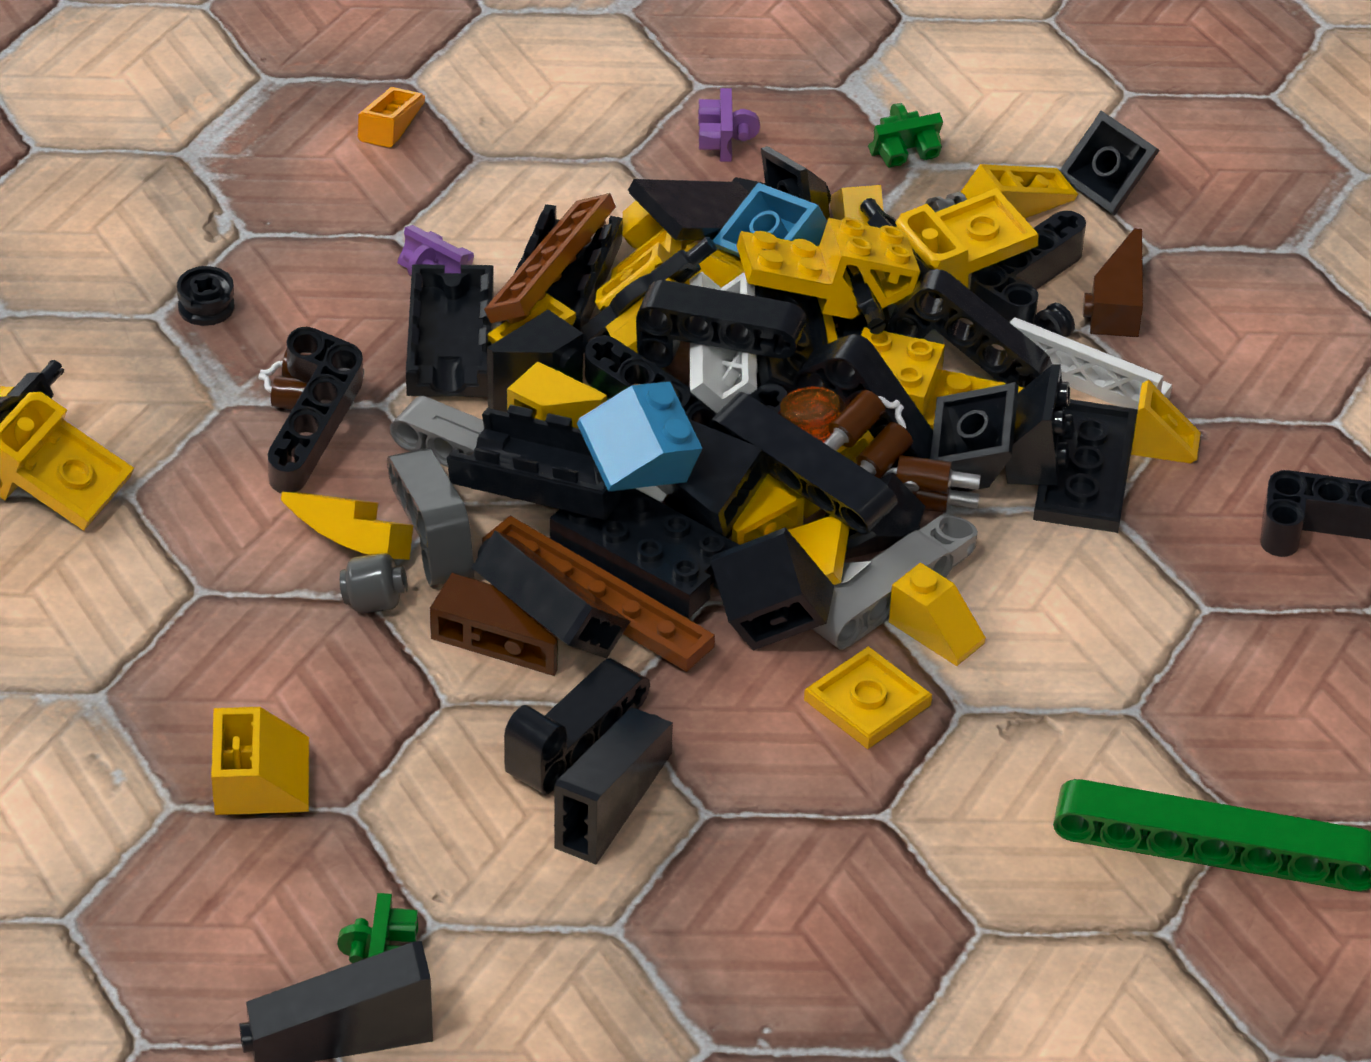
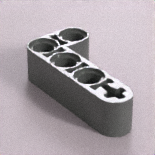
(435, 513)

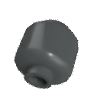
(372, 583)

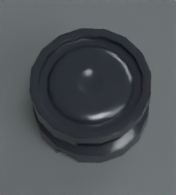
(205, 295)

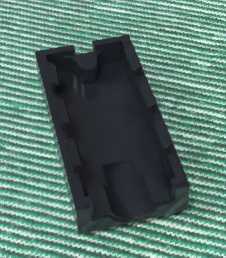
(587, 273)
(448, 331)
(534, 463)
(647, 548)

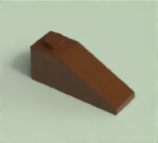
(1117, 291)
(489, 623)

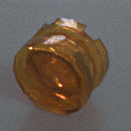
(811, 410)

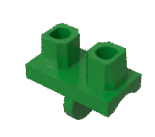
(906, 131)
(389, 925)

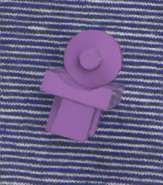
(719, 124)
(429, 248)

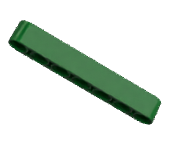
(1214, 834)

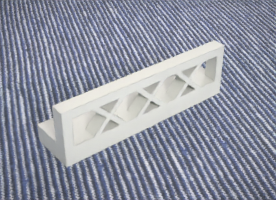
(711, 367)
(1092, 369)

